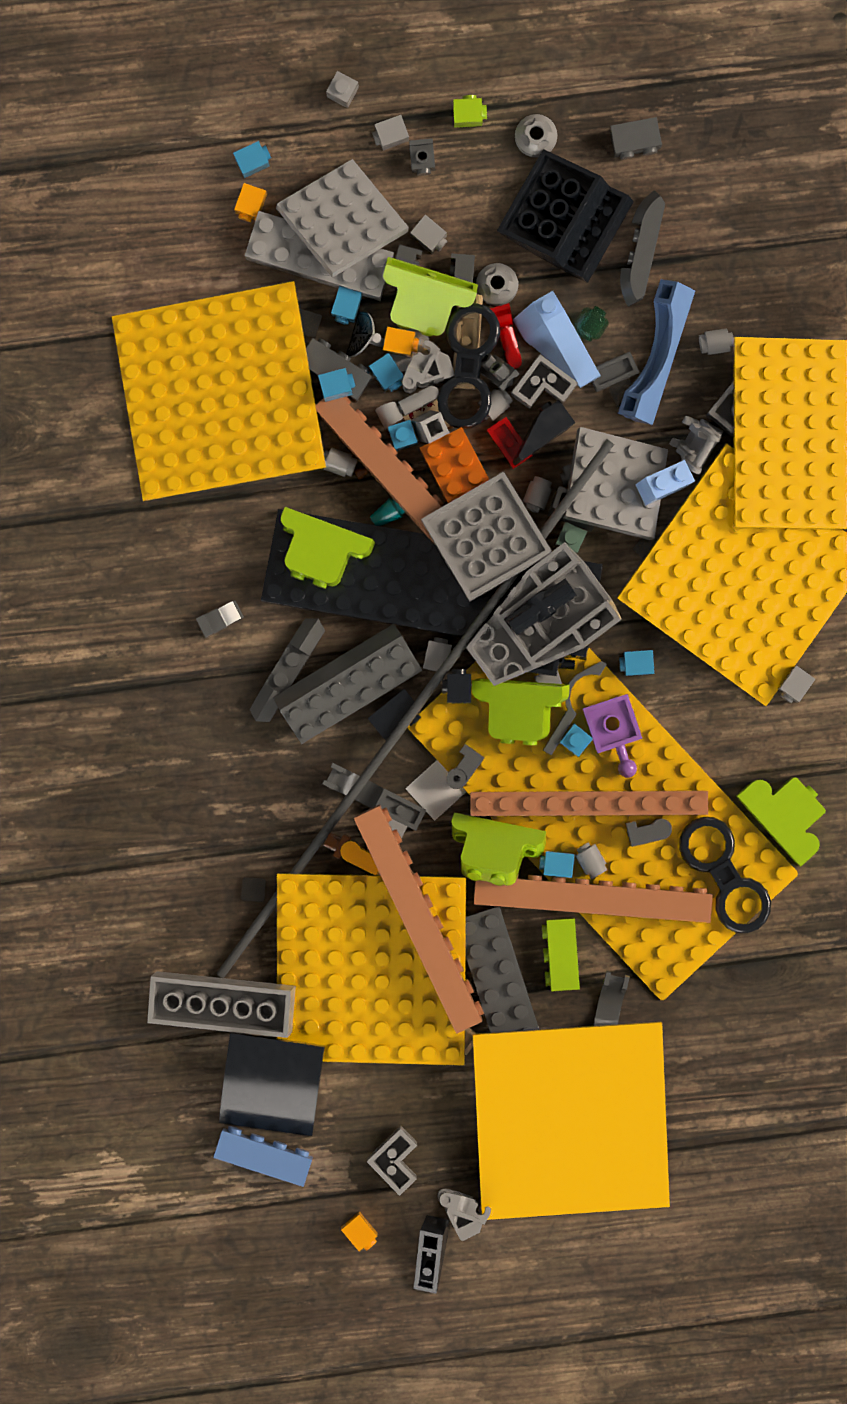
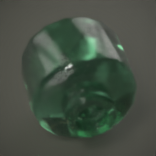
(591, 323)

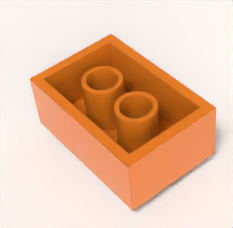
(454, 464)

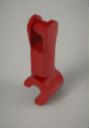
(507, 335)

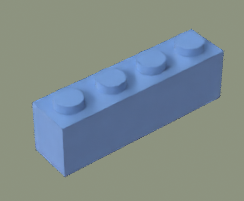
(263, 1157)

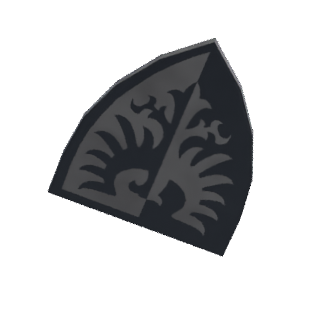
(363, 335)

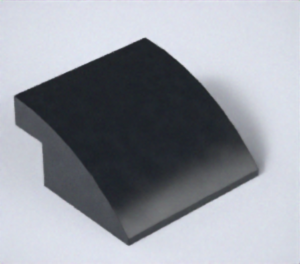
(565, 215)
(271, 1083)

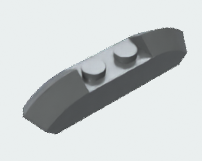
(649, 218)
(287, 668)

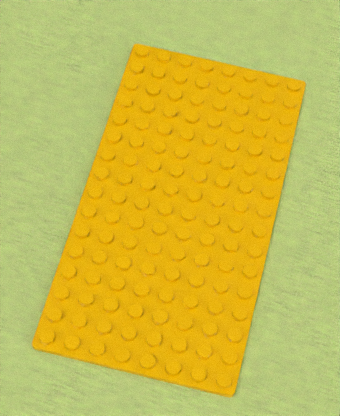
(656, 949)

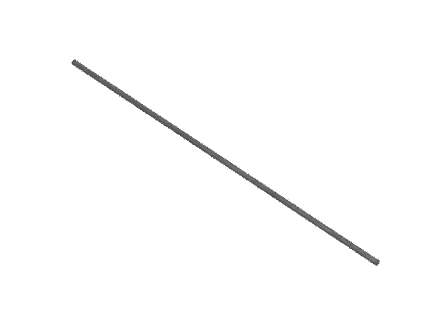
(412, 712)

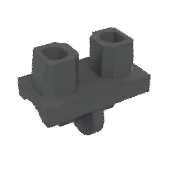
(498, 371)

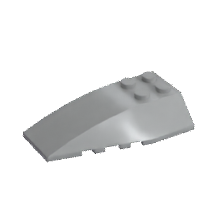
(570, 629)

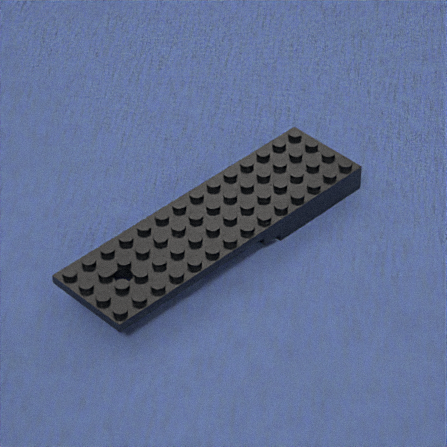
(396, 584)

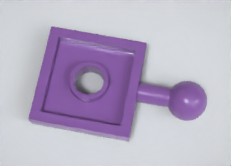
(626, 732)

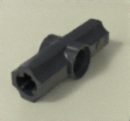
(541, 606)

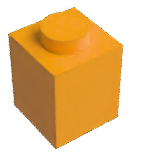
(250, 202)
(400, 342)
(360, 1232)

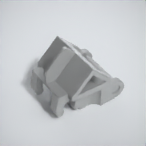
(427, 369)
(698, 444)
(463, 1213)

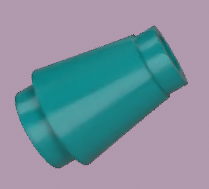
(387, 513)

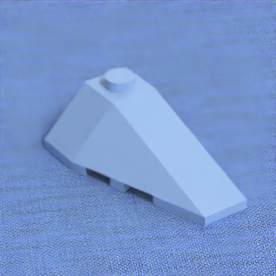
(553, 335)

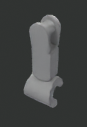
(391, 413)

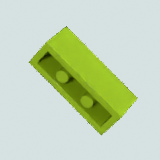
(561, 954)

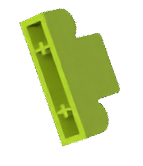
(786, 815)

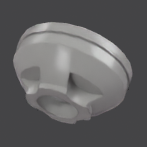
(534, 147)
(493, 296)

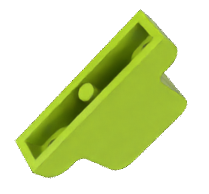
(425, 296)
(321, 548)
(519, 708)
(495, 848)

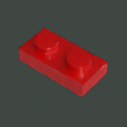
(506, 440)

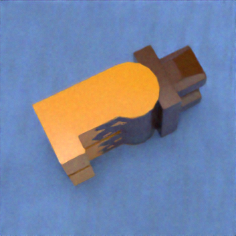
(351, 852)

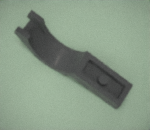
(570, 713)
(373, 795)
(610, 999)

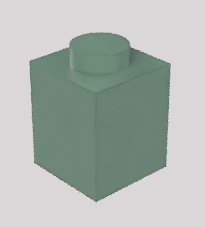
(572, 536)

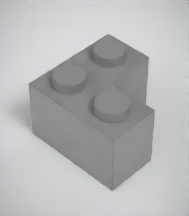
(543, 377)
(388, 1160)

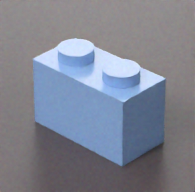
(665, 482)

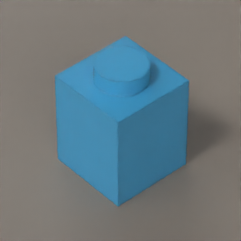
(252, 159)
(346, 305)
(387, 373)
(336, 384)
(402, 435)
(637, 663)
(576, 740)
(557, 864)

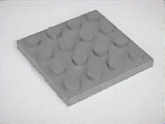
(342, 218)
(610, 494)
(486, 536)

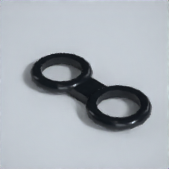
(468, 366)
(725, 874)

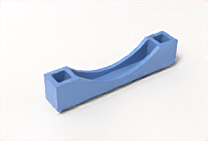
(671, 311)

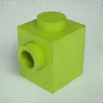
(469, 111)

